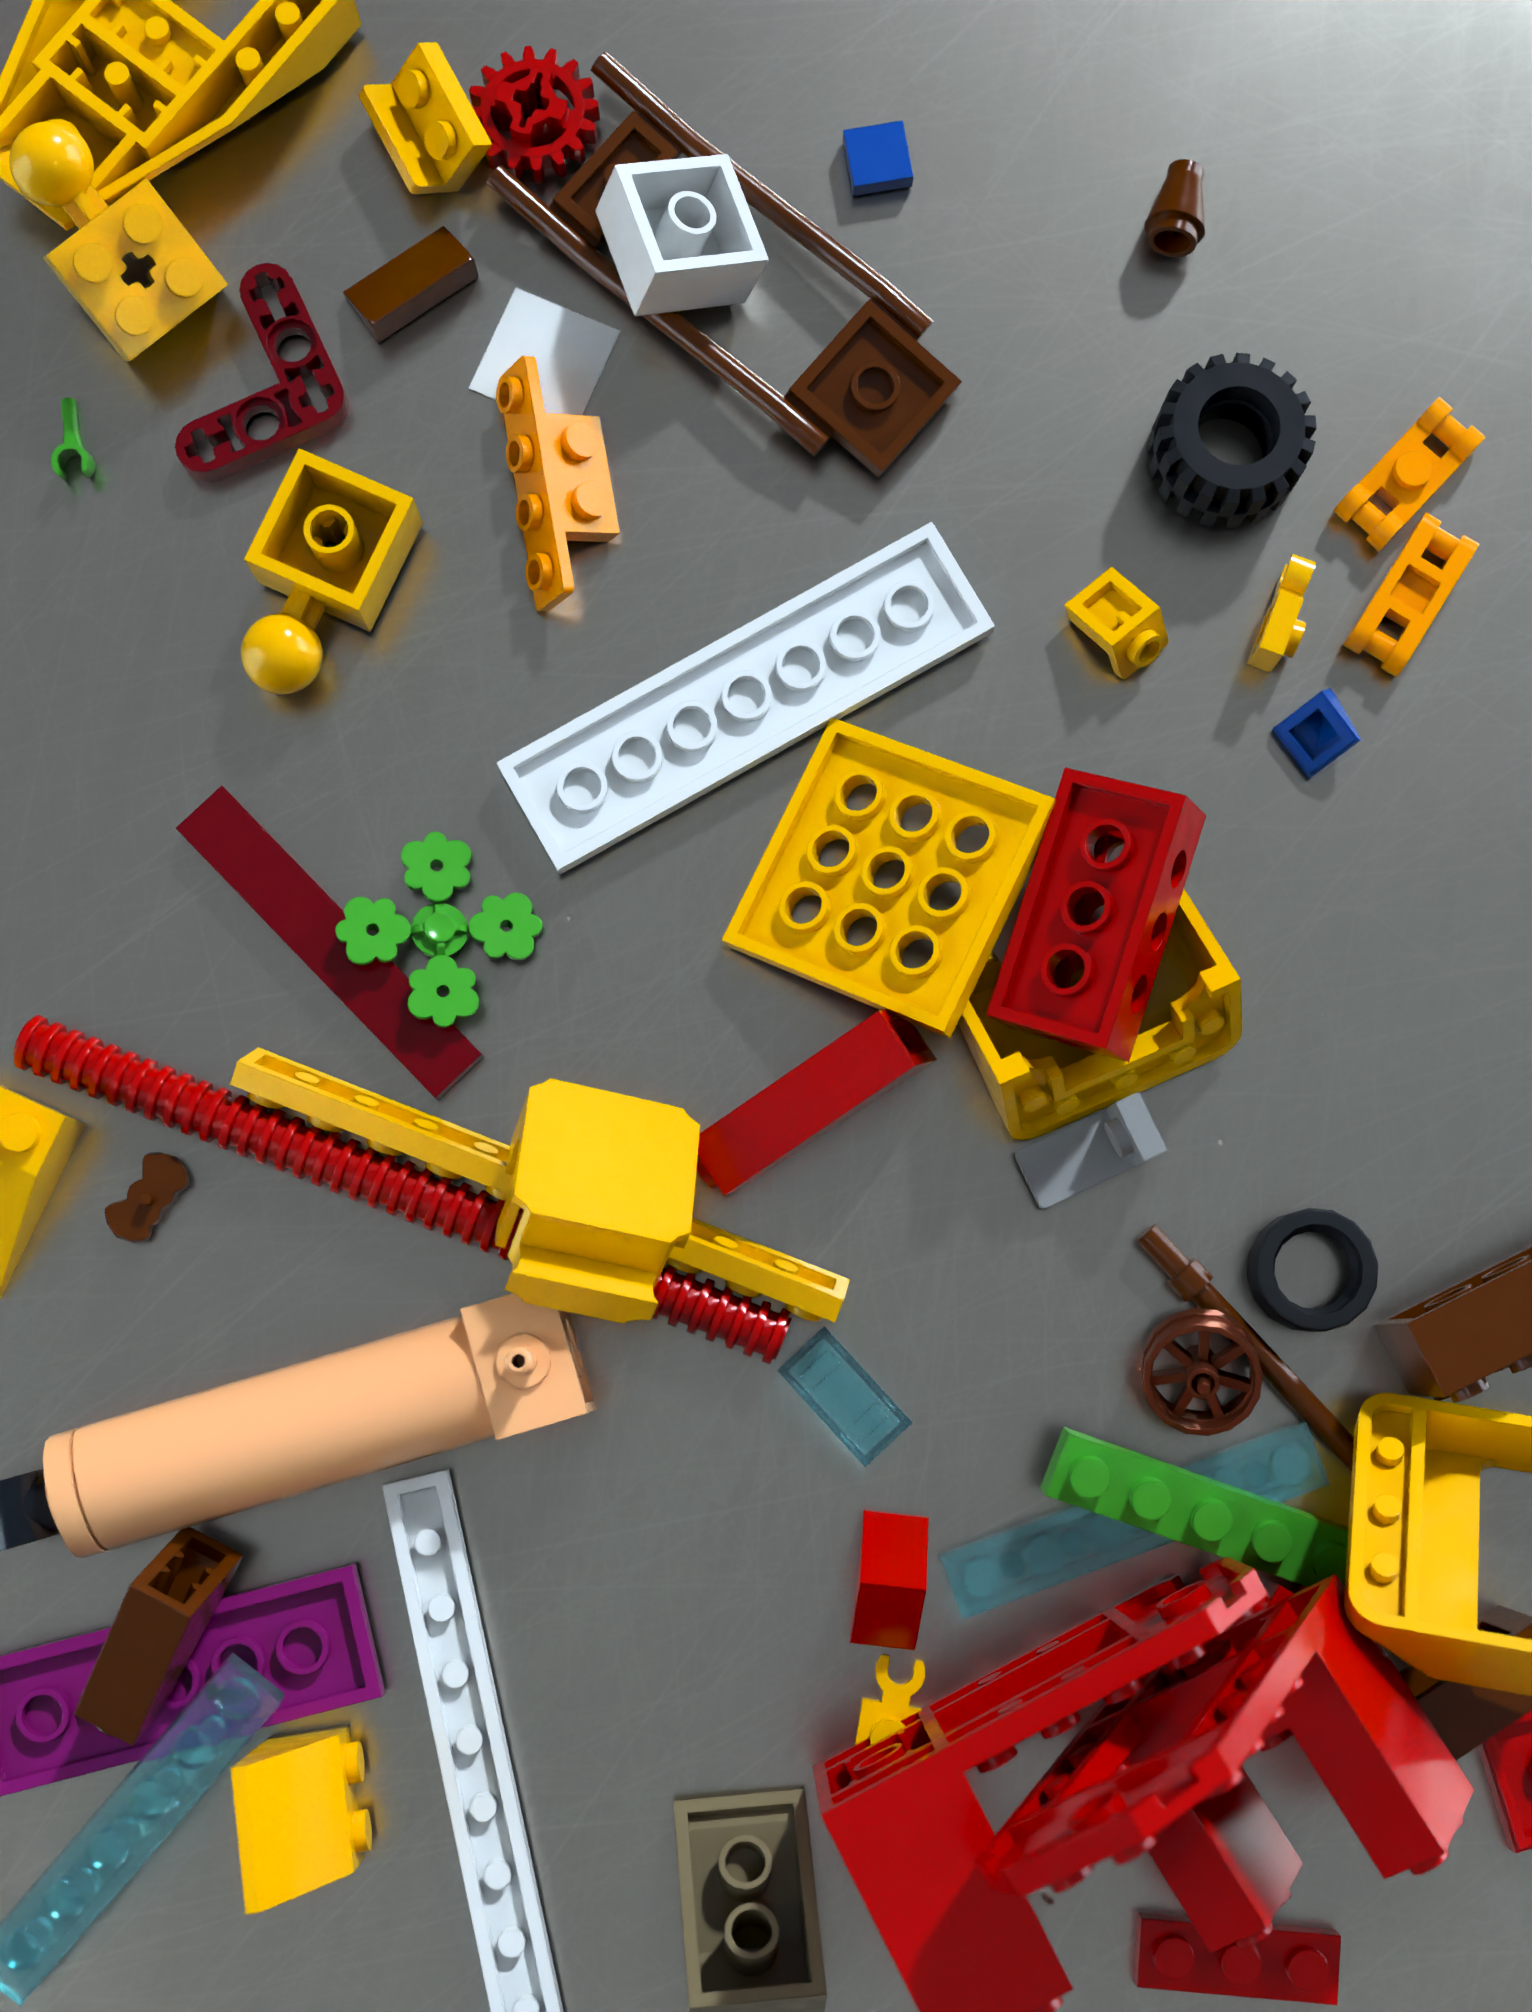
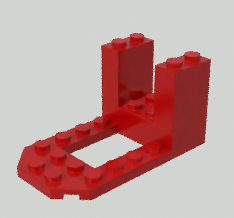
(1172, 1782)
(916, 1826)

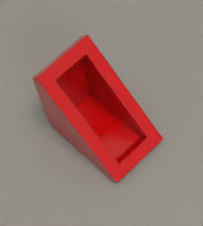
(890, 1580)

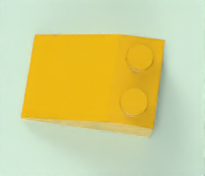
(32, 1157)
(299, 1814)

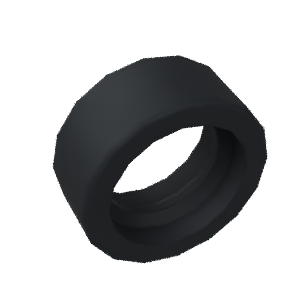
(1350, 1238)

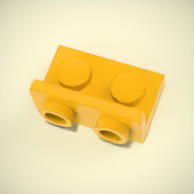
(427, 123)

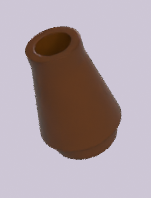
(1178, 212)

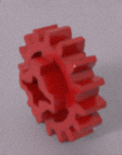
(549, 133)

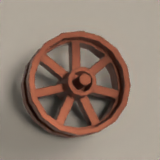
(1201, 1372)

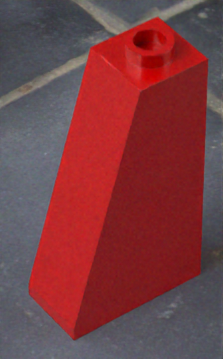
(811, 1100)

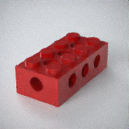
(1065, 889)

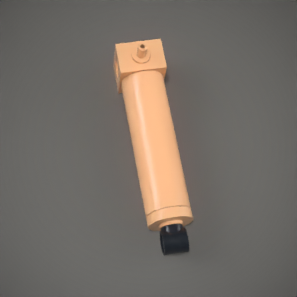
(301, 1428)

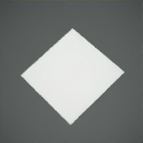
(566, 348)

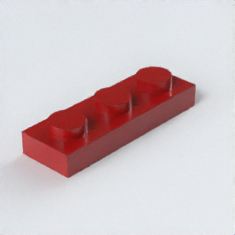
(1284, 1966)

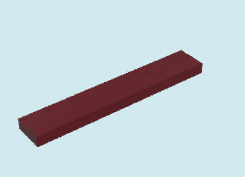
(307, 924)

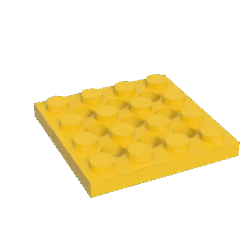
(960, 935)

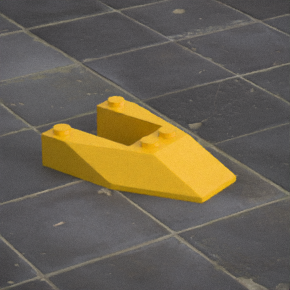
(153, 80)

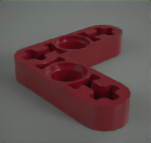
(285, 400)

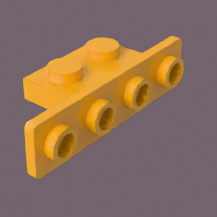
(558, 481)

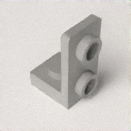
(1090, 1151)

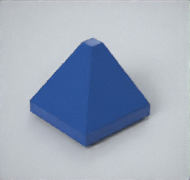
(1317, 732)

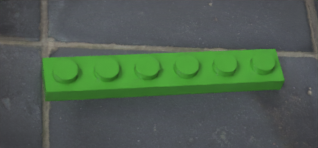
(1195, 1510)

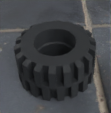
(1241, 394)

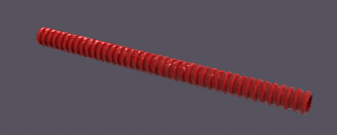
(352, 1169)

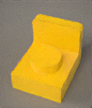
(1120, 621)

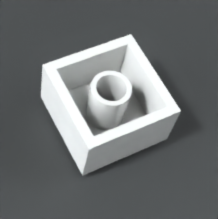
(681, 234)

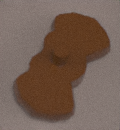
(148, 1198)

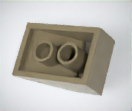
(749, 1904)

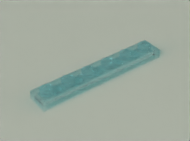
(1082, 1541)
(132, 1823)

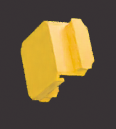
(601, 1199)

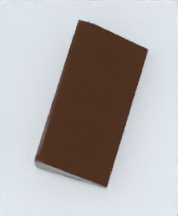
(412, 283)

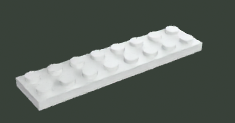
(745, 697)

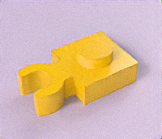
(1280, 629)
(883, 1717)

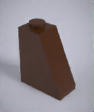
(156, 1634)

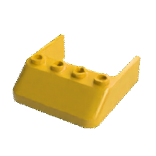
(1418, 1535)

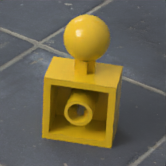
(57, 170)
(347, 581)

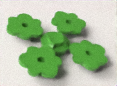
(439, 929)

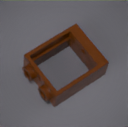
(1470, 1713)

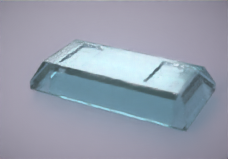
(844, 1396)

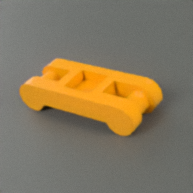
(1409, 474)
(1411, 594)

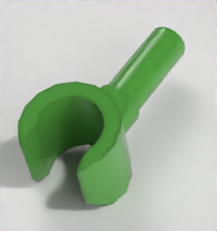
(71, 443)

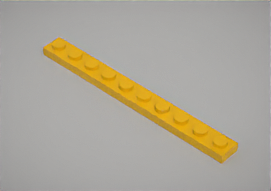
(459, 1152)

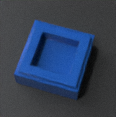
(878, 158)

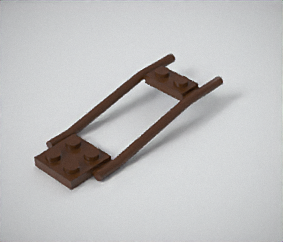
(869, 383)

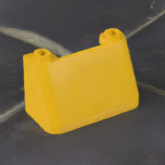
(1186, 1023)

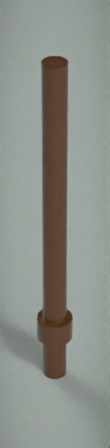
(1192, 1282)

